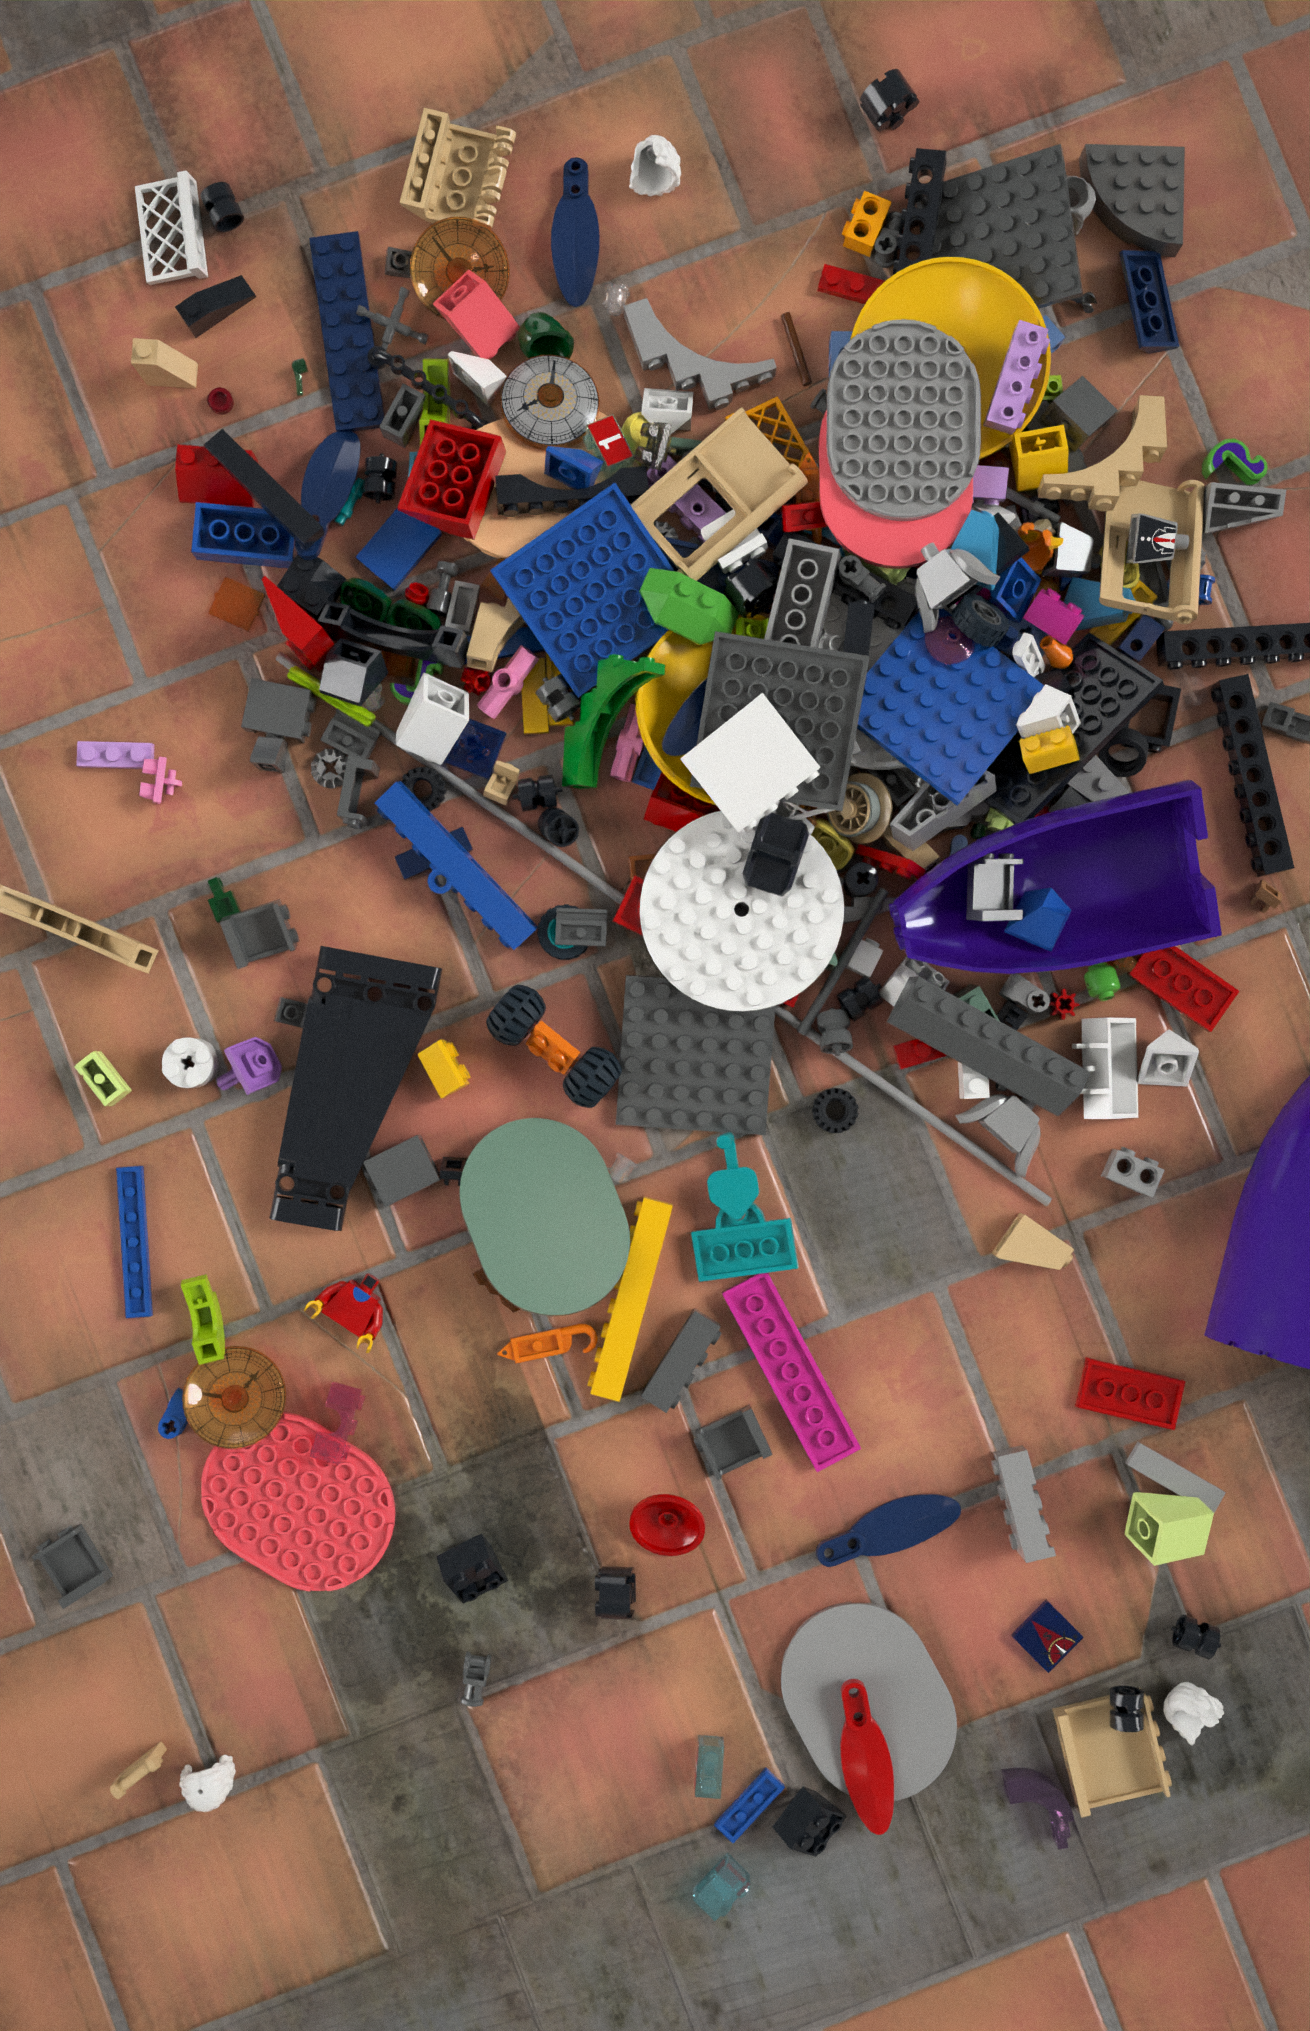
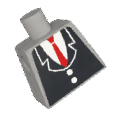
(1153, 539)

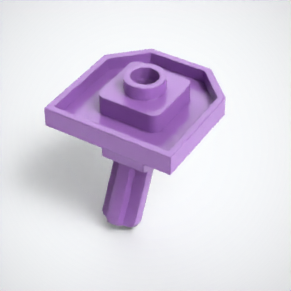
(252, 1065)

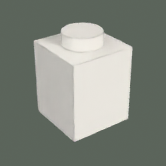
(865, 958)

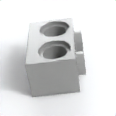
(1131, 1176)

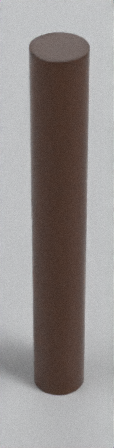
(796, 349)

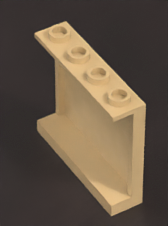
(1106, 1762)

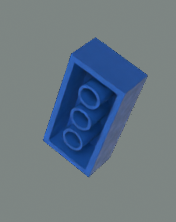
(240, 536)

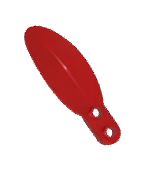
(866, 1761)

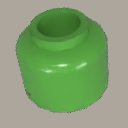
(1102, 981)

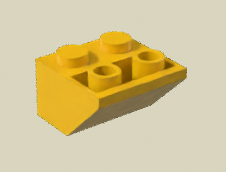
(1038, 454)
(444, 1068)

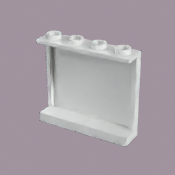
(751, 763)

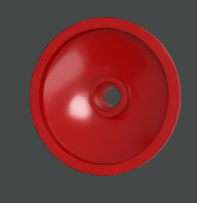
(667, 1525)

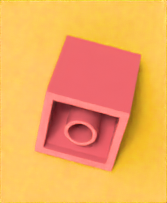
(477, 315)

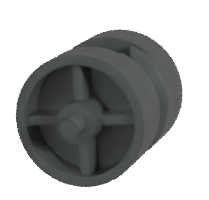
(558, 698)
(834, 1031)

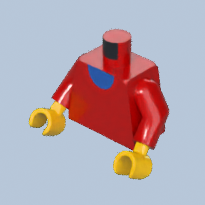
(352, 1307)

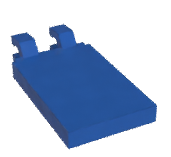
(398, 547)

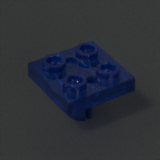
(473, 746)

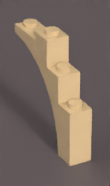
(1124, 467)
(491, 632)
(77, 929)

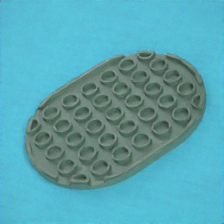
(544, 1217)

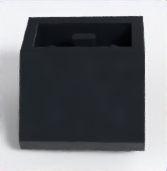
(352, 672)
(471, 1569)
(809, 1822)

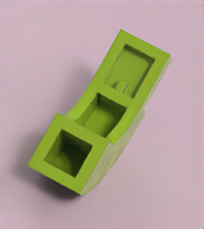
(206, 1319)

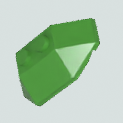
(687, 606)

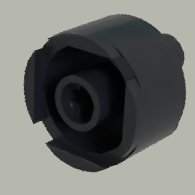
(888, 100)
(751, 588)
(616, 1592)

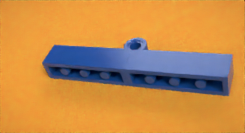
(458, 867)

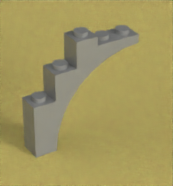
(686, 367)

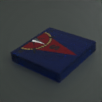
(1047, 1635)

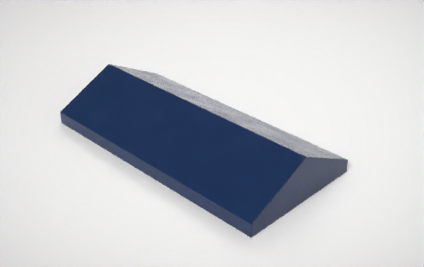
(1149, 300)

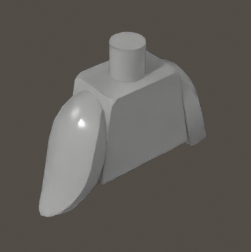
(945, 578)
(1010, 1123)

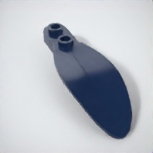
(575, 235)
(329, 482)
(684, 728)
(892, 1528)

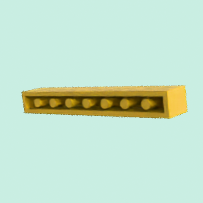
(631, 1299)

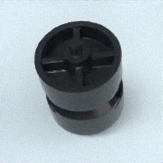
(379, 482)
(537, 793)
(558, 827)
(860, 998)
(1201, 1638)

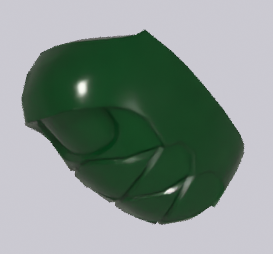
(365, 598)
(412, 616)

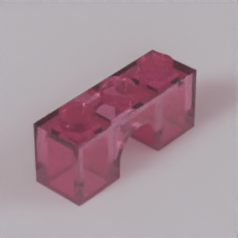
(332, 1446)

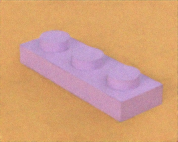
(113, 754)

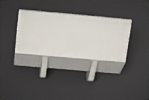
(1111, 1057)

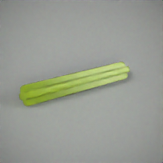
(311, 683)

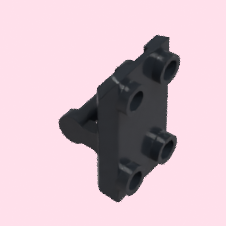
(775, 854)

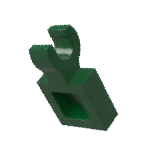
(223, 902)

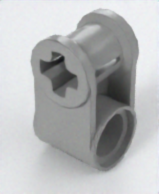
(1020, 992)

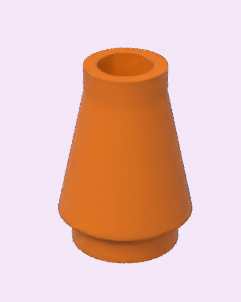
(1057, 653)

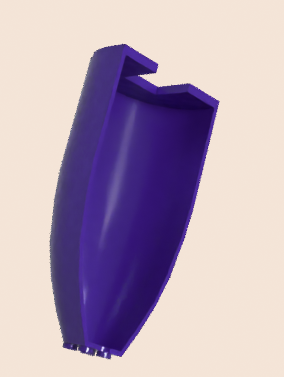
(1115, 862)
(1266, 1263)

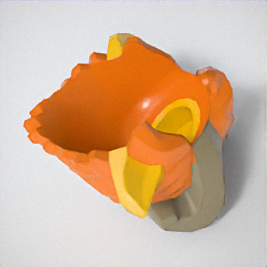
(1040, 542)

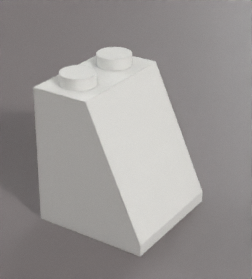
(433, 719)

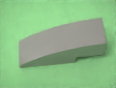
(463, 607)

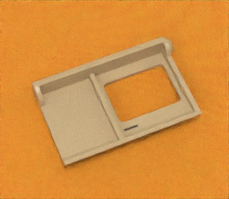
(742, 470)
(1169, 504)

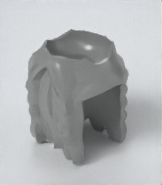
(1081, 200)

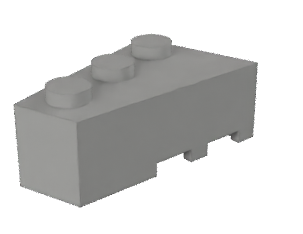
(1239, 505)

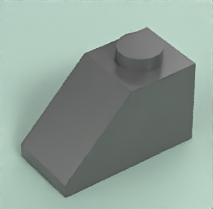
(403, 416)
(270, 753)

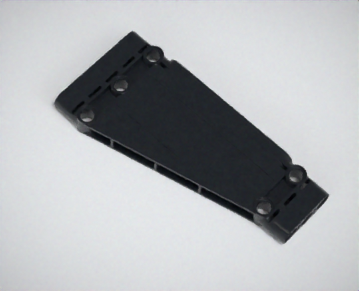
(346, 1078)

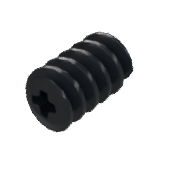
(869, 884)

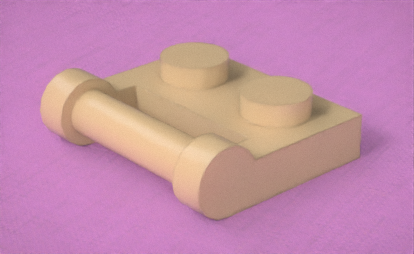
(132, 1774)

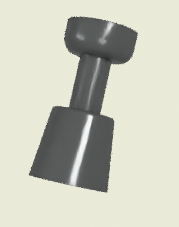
(441, 597)

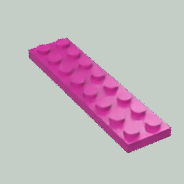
(791, 1370)

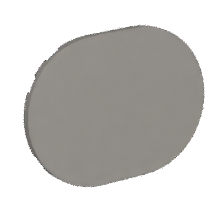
(903, 420)
(901, 1687)

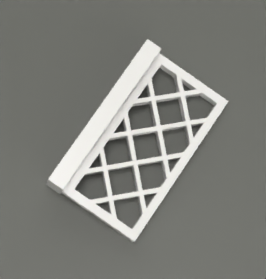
(189, 221)

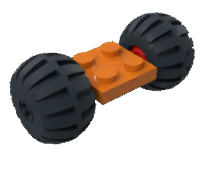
(517, 1017)

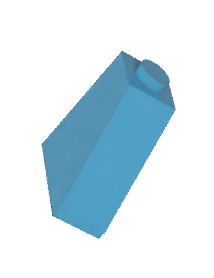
(980, 538)
(1086, 596)

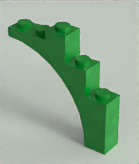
(599, 708)

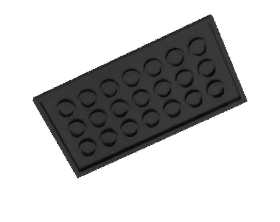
(1106, 695)

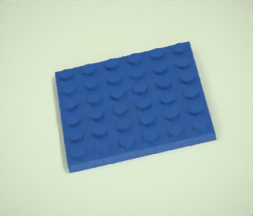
(583, 587)
(942, 716)

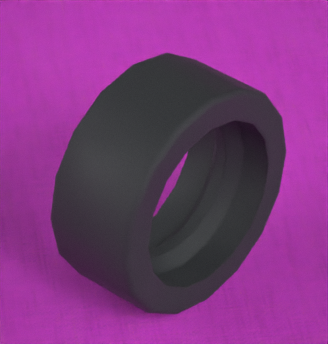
(1123, 768)

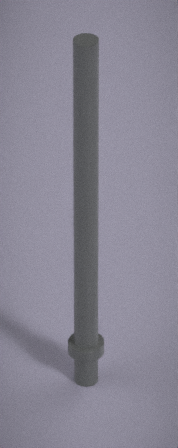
(875, 906)

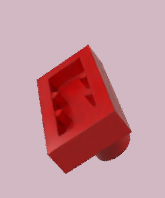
(915, 1053)

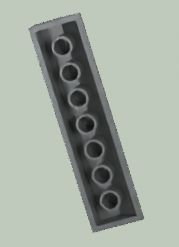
(987, 1046)

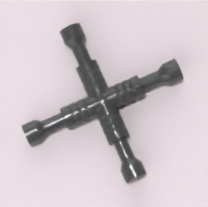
(392, 324)

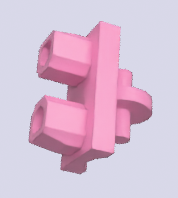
(157, 768)

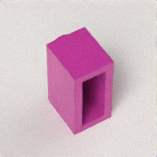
(1054, 615)

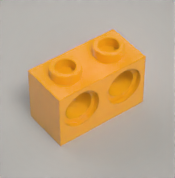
(868, 224)

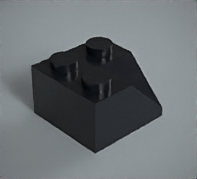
(311, 584)

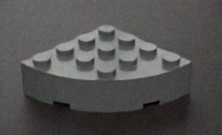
(1138, 193)

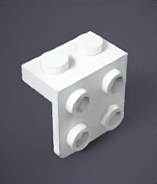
(751, 547)

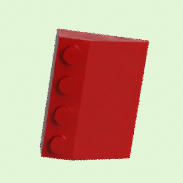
(453, 478)
(304, 634)

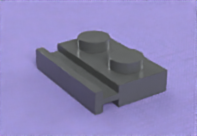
(350, 736)
(581, 927)

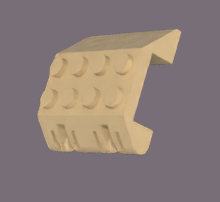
(456, 170)

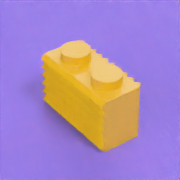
(1049, 749)

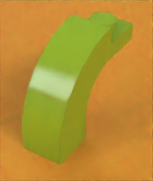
(438, 374)

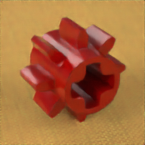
(475, 680)
(1070, 1004)

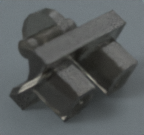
(657, 445)

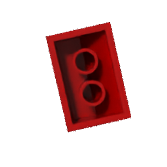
(206, 480)
(674, 807)

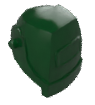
(544, 336)

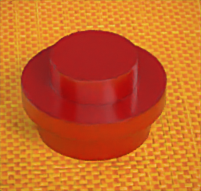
(417, 593)

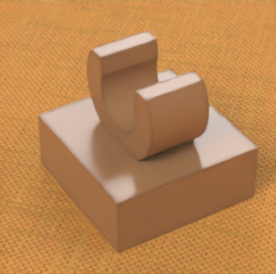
(1268, 894)

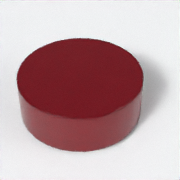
(220, 401)

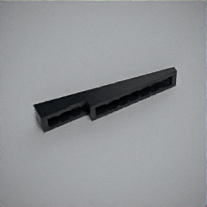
(265, 489)

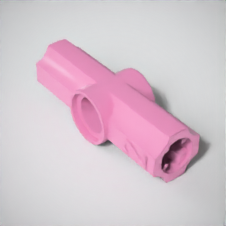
(516, 670)
(628, 748)

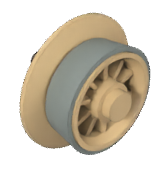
(865, 809)

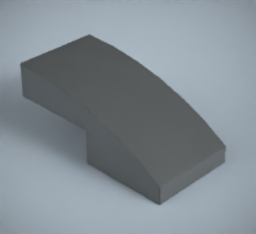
(1287, 722)

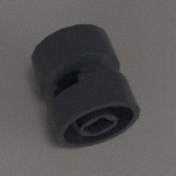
(222, 208)
(1126, 1712)

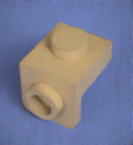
(502, 782)

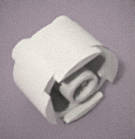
(178, 1070)

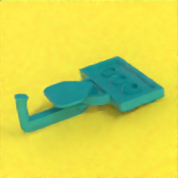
(738, 1244)

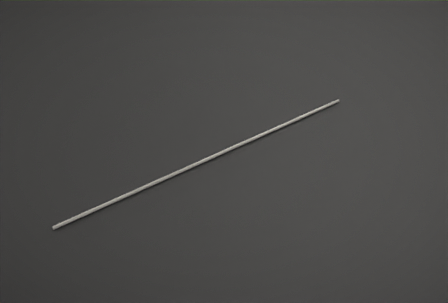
(779, 1011)

